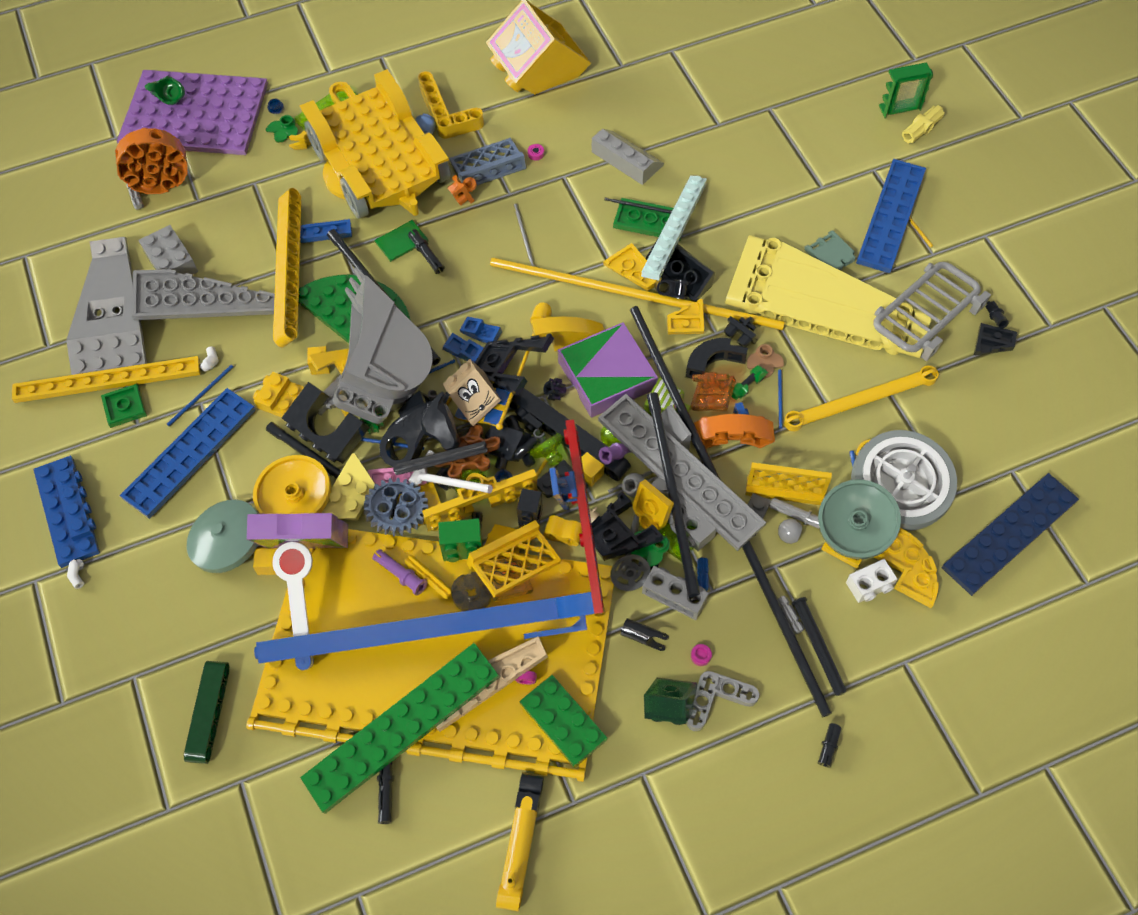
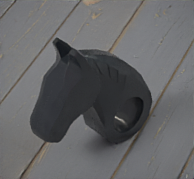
(417, 423)

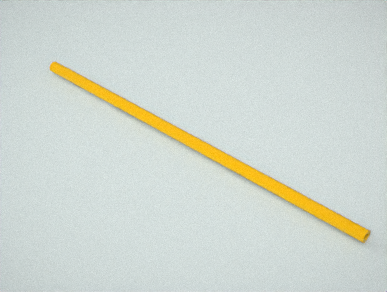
(631, 292)

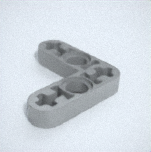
(717, 690)

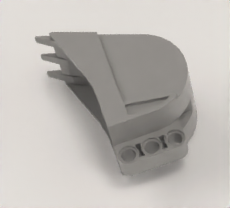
(384, 358)

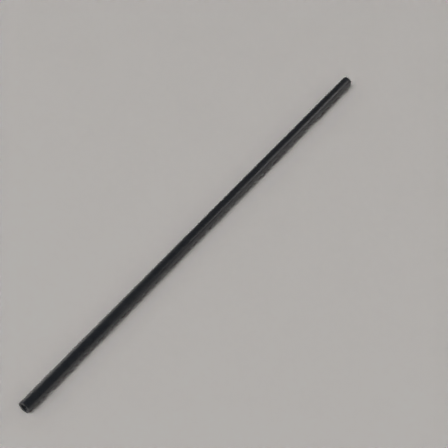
(747, 548)

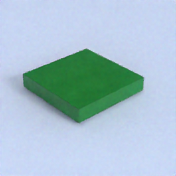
(123, 405)

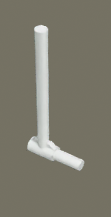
(421, 475)

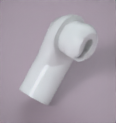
(211, 360)
(72, 574)

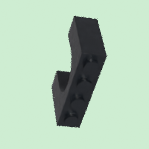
(302, 416)

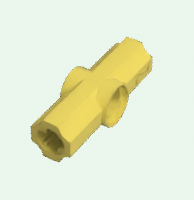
(923, 124)

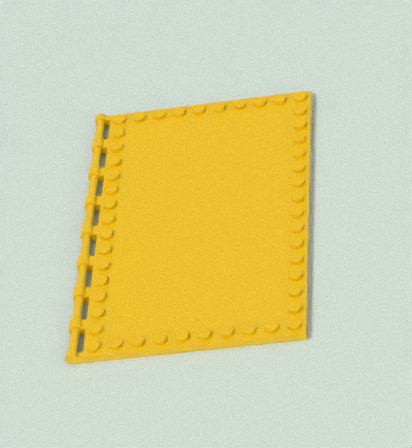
(361, 684)

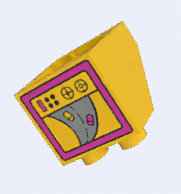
(535, 50)

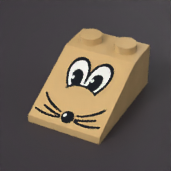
(472, 391)

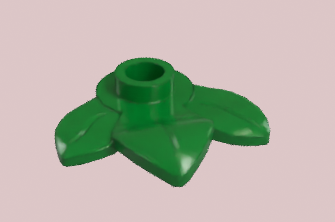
(283, 128)
(653, 553)

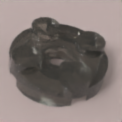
(461, 596)

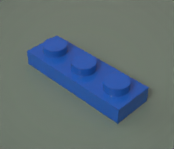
(319, 231)

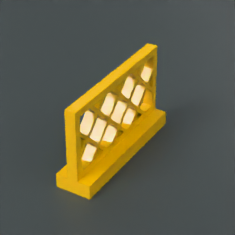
(789, 490)
(502, 547)

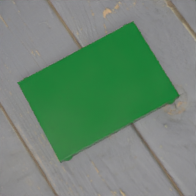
(396, 242)

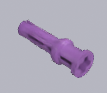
(614, 452)
(406, 576)

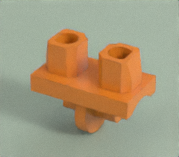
(461, 190)

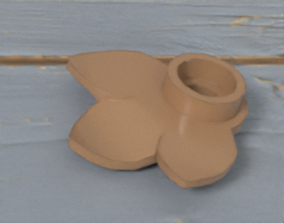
(765, 361)

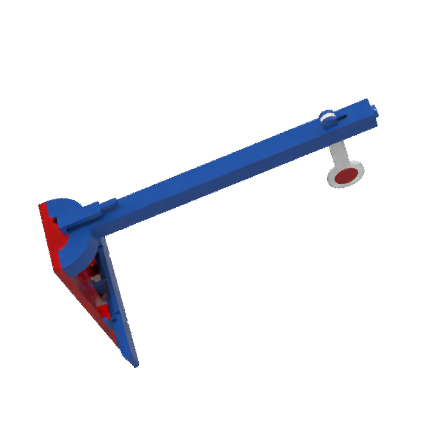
(294, 561)

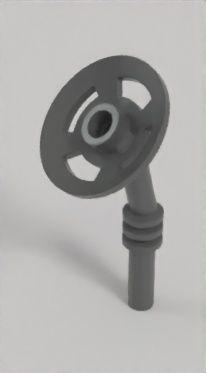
(629, 567)

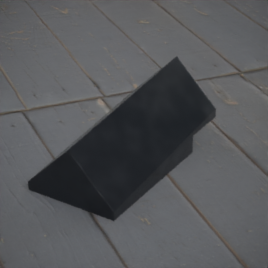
(687, 267)

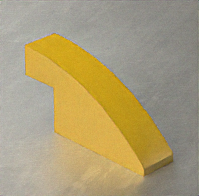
(565, 329)

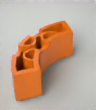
(746, 428)

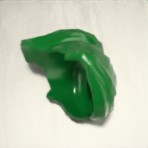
(166, 90)

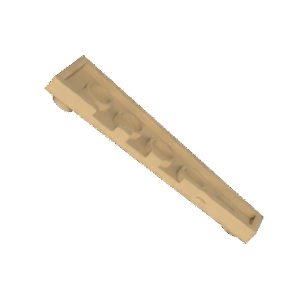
(509, 667)

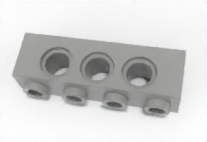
(704, 529)

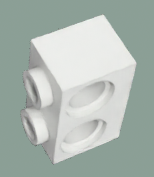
(868, 577)

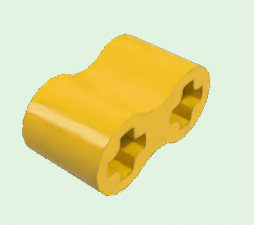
(563, 530)

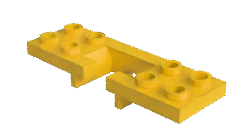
(461, 507)

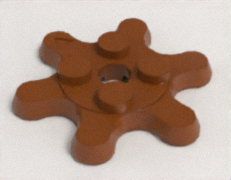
(473, 462)

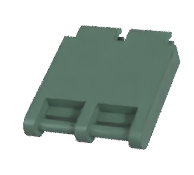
(832, 252)

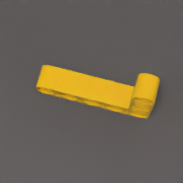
(448, 124)

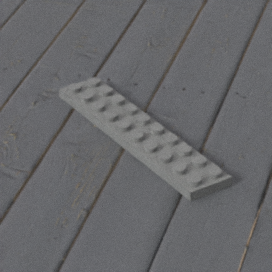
(694, 481)

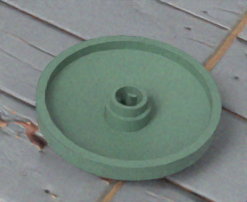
(859, 519)
(220, 537)

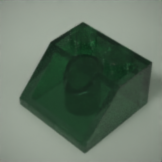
(670, 701)

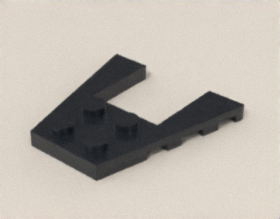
(498, 354)

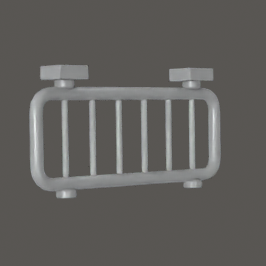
(930, 347)

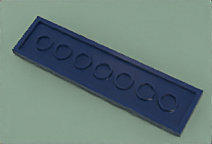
(1009, 534)

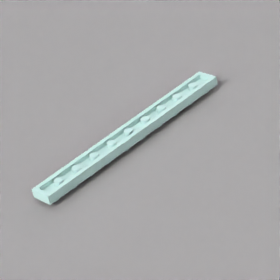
(674, 228)

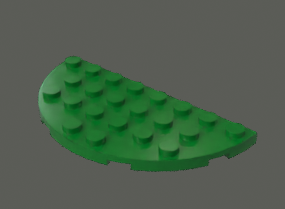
(331, 304)

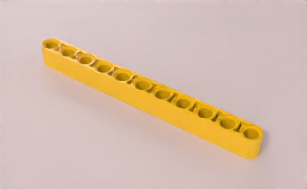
(287, 268)

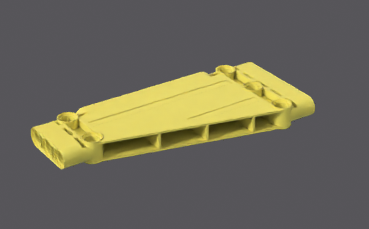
(816, 297)

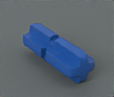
(702, 571)

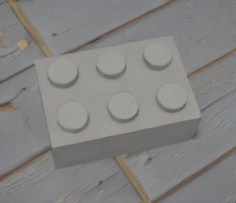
(167, 251)

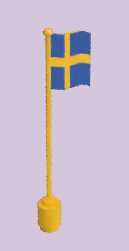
(497, 414)

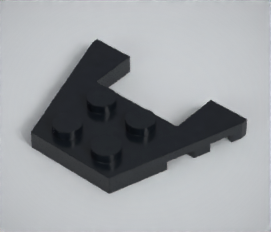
(614, 537)

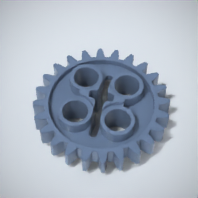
(379, 501)

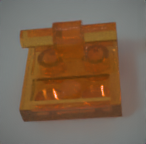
(712, 391)

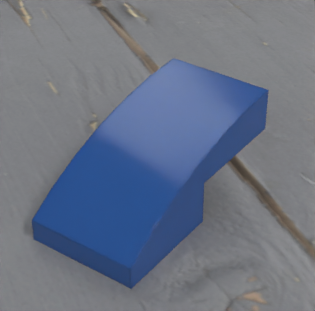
(479, 330)
(461, 348)

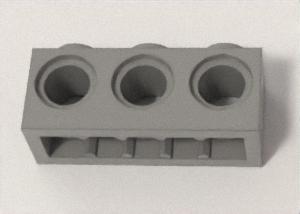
(663, 594)

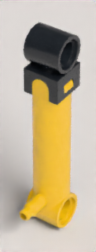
(520, 841)

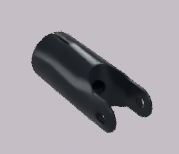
(643, 634)

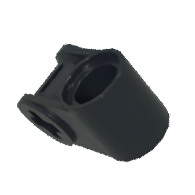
(676, 287)

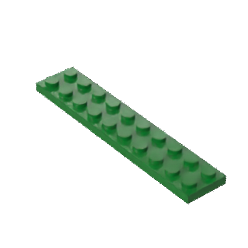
(399, 728)

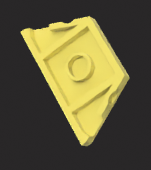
(349, 491)

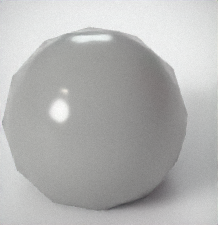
(631, 484)
(789, 531)

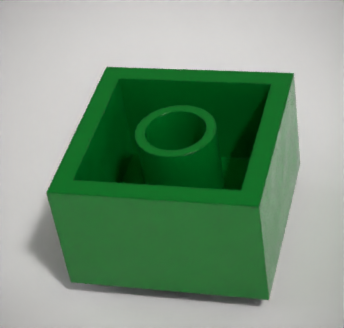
(459, 538)

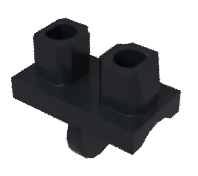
(746, 335)

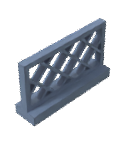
(489, 169)

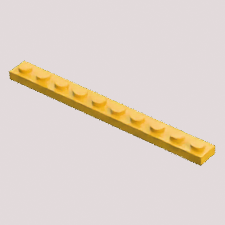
(105, 379)

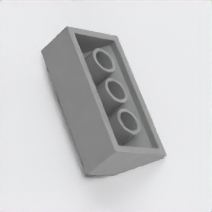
(625, 155)

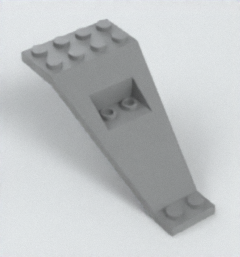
(113, 337)

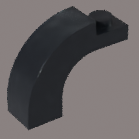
(713, 351)

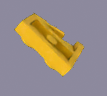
(687, 320)

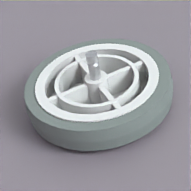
(914, 473)

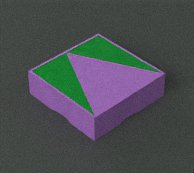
(607, 368)
(309, 529)

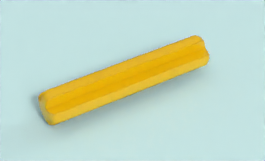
(432, 580)

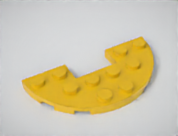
(911, 559)

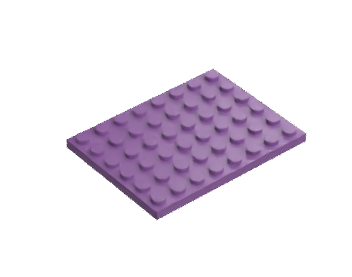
(211, 117)

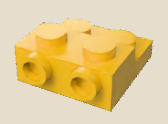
(276, 394)

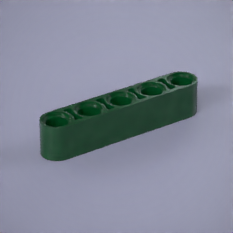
(206, 712)

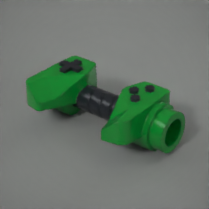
(741, 389)

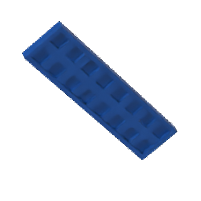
(891, 216)
(187, 453)

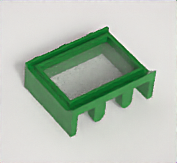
(907, 89)

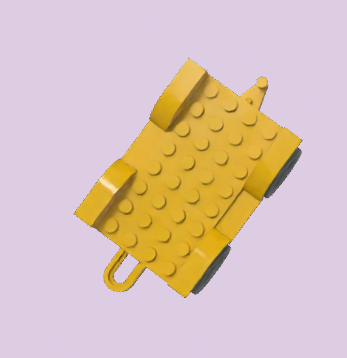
(375, 146)

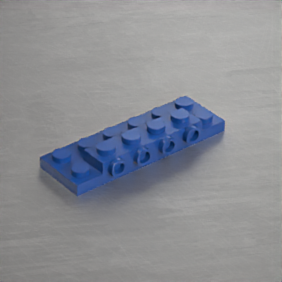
(66, 511)

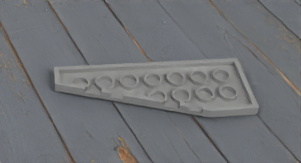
(178, 295)

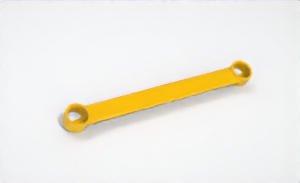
(861, 398)

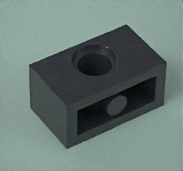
(529, 507)

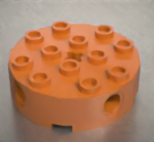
(151, 161)

